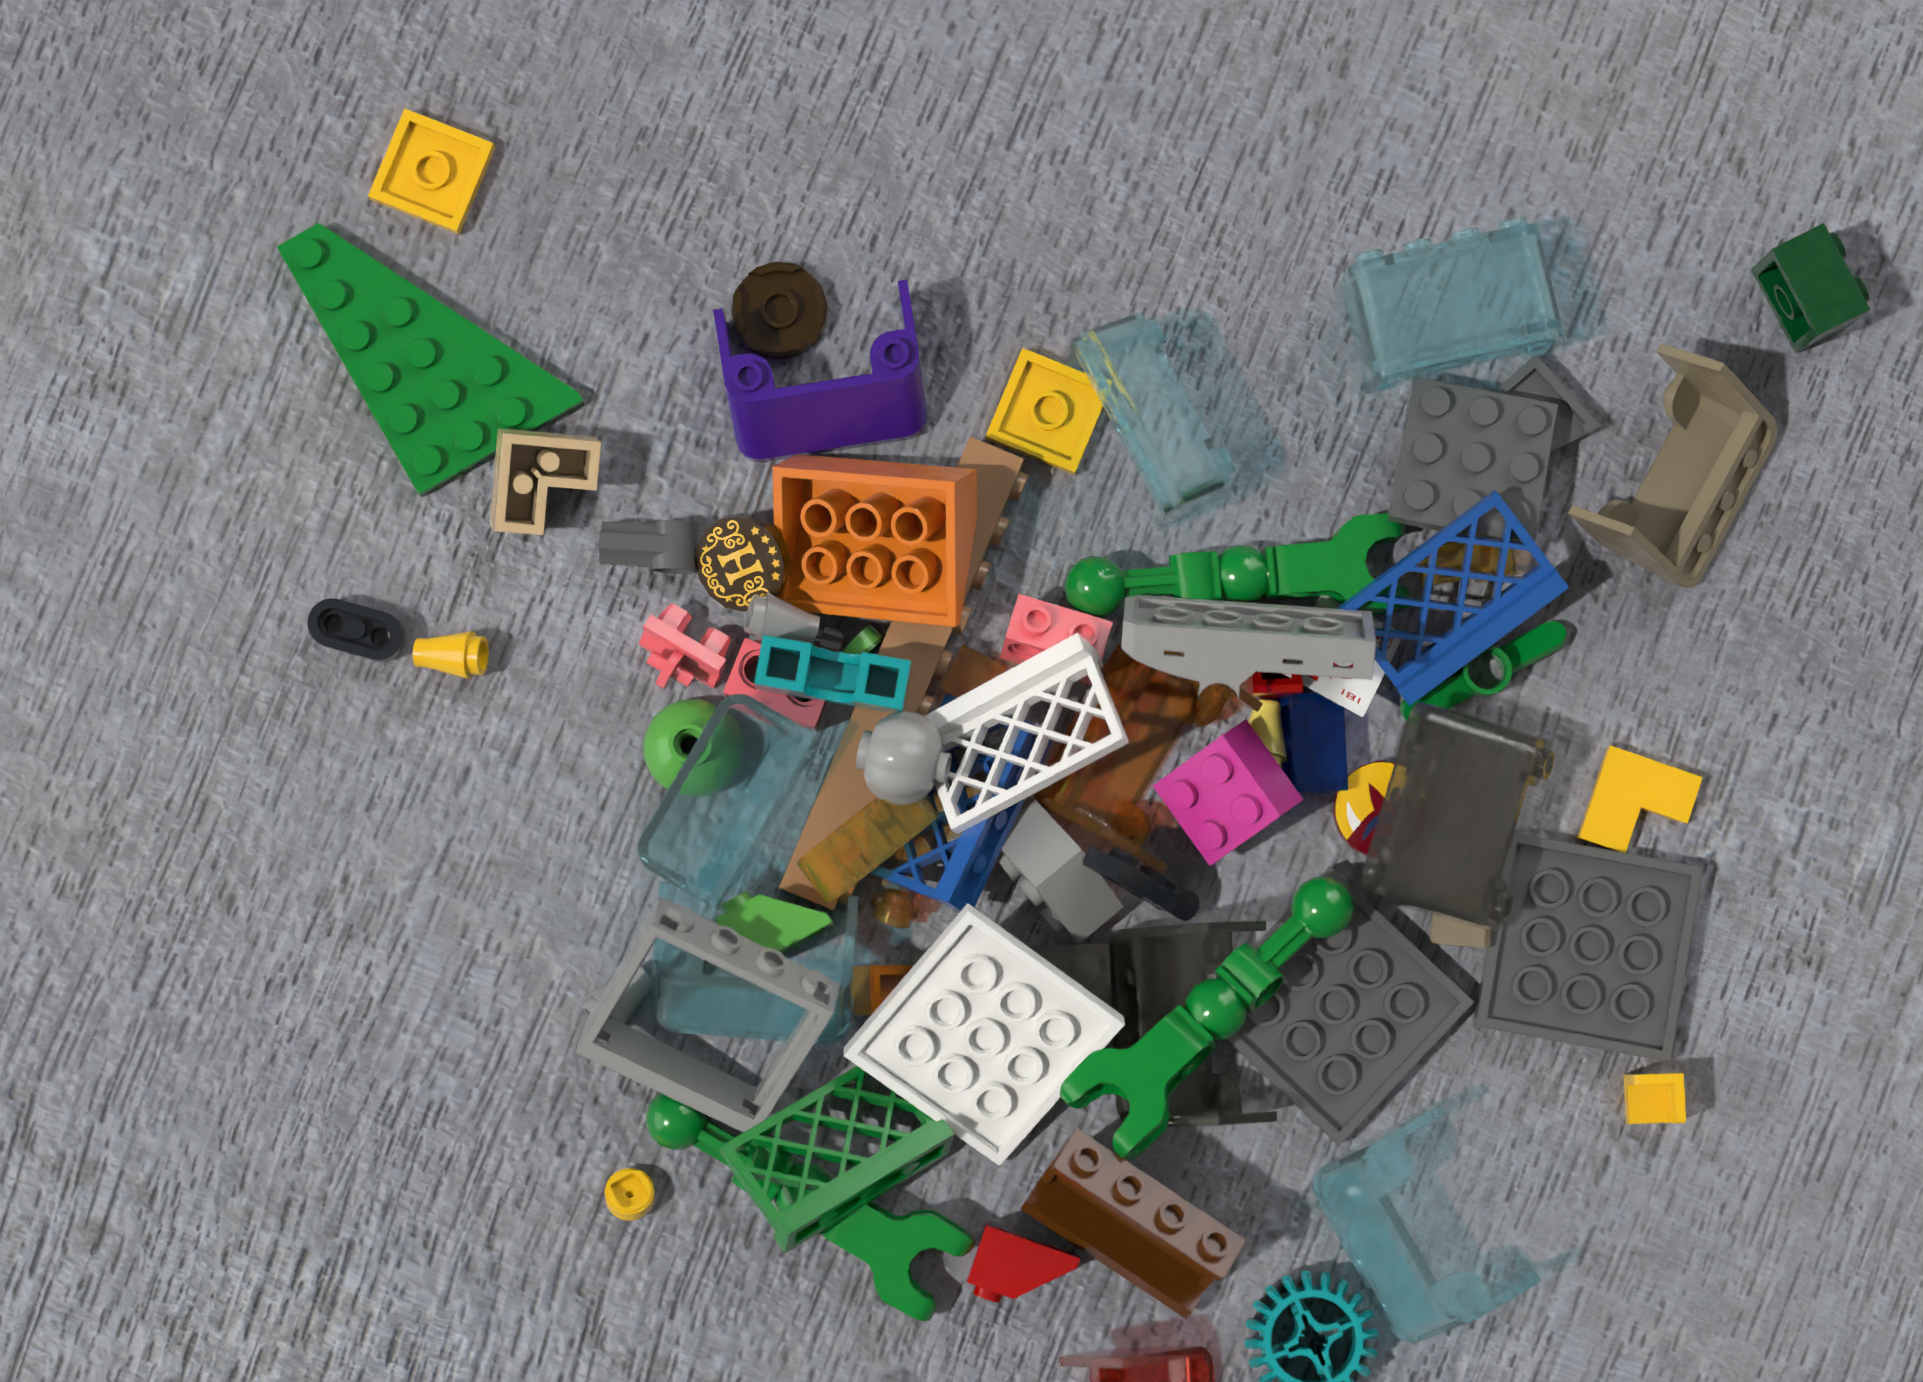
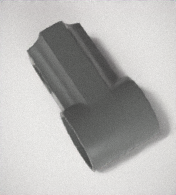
(663, 546)

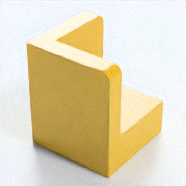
(1654, 1098)

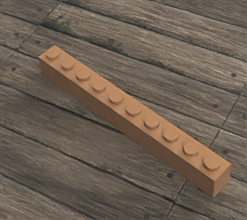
(925, 645)

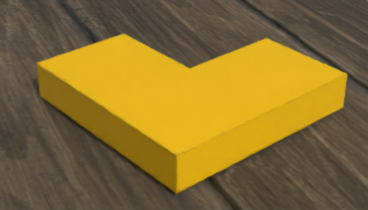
(1630, 784)

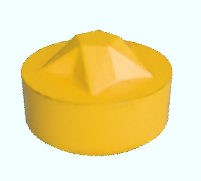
(629, 1194)

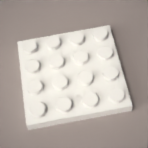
(982, 1034)

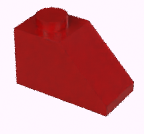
(1015, 1264)

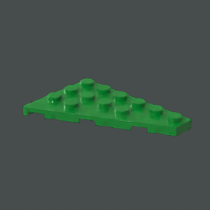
(419, 365)

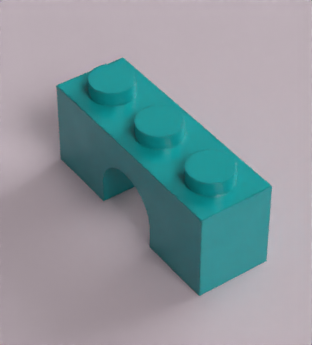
(832, 676)

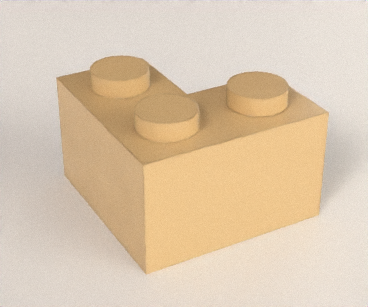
(529, 465)

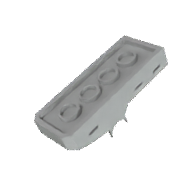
(1235, 639)

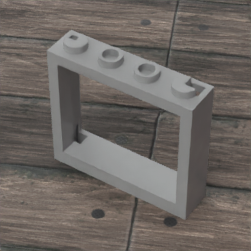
(685, 1076)

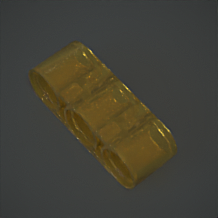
(863, 844)

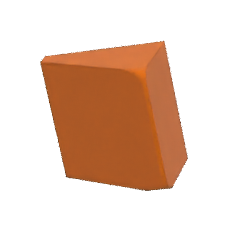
(874, 984)

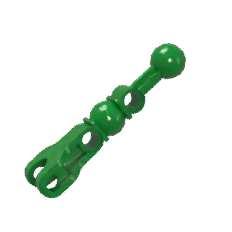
(1244, 573)
(1211, 1013)
(870, 1233)

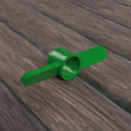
(1511, 658)

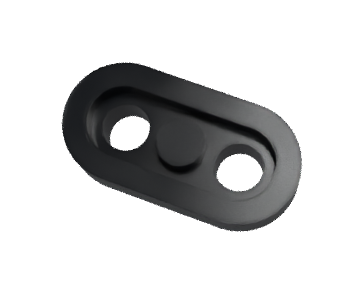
(358, 629)

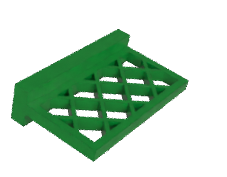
(850, 1189)

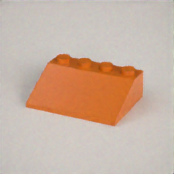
(876, 537)

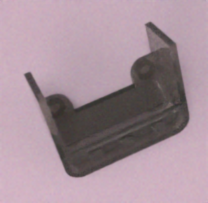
(1152, 976)

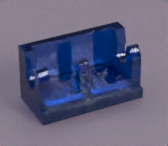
(1314, 743)

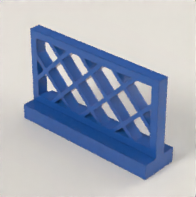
(1484, 625)
(977, 847)

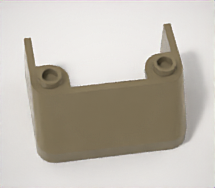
(1697, 477)

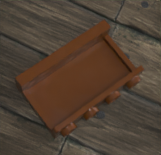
(1132, 1223)

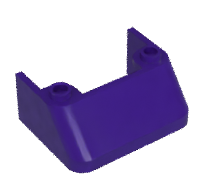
(828, 413)

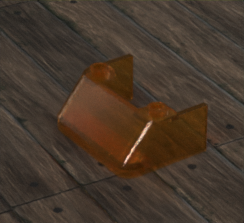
(1152, 712)

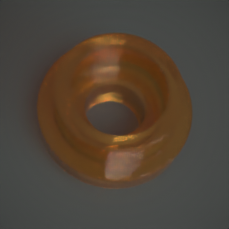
(894, 908)

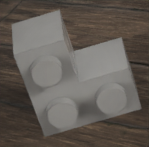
(1054, 874)

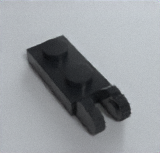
(1143, 883)

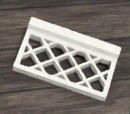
(1012, 696)

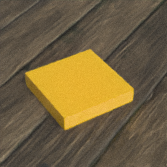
(431, 171)
(1046, 412)

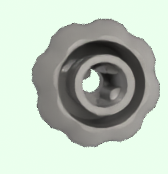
(903, 758)

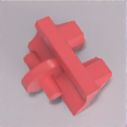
(679, 655)

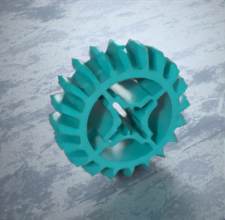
(1333, 1330)

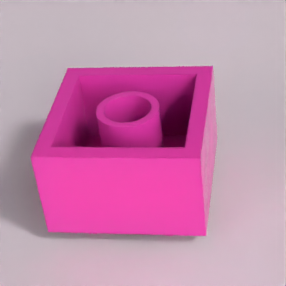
(1227, 792)

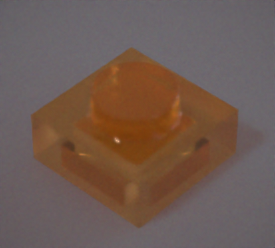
(970, 671)

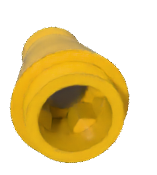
(453, 654)

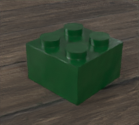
(1811, 287)

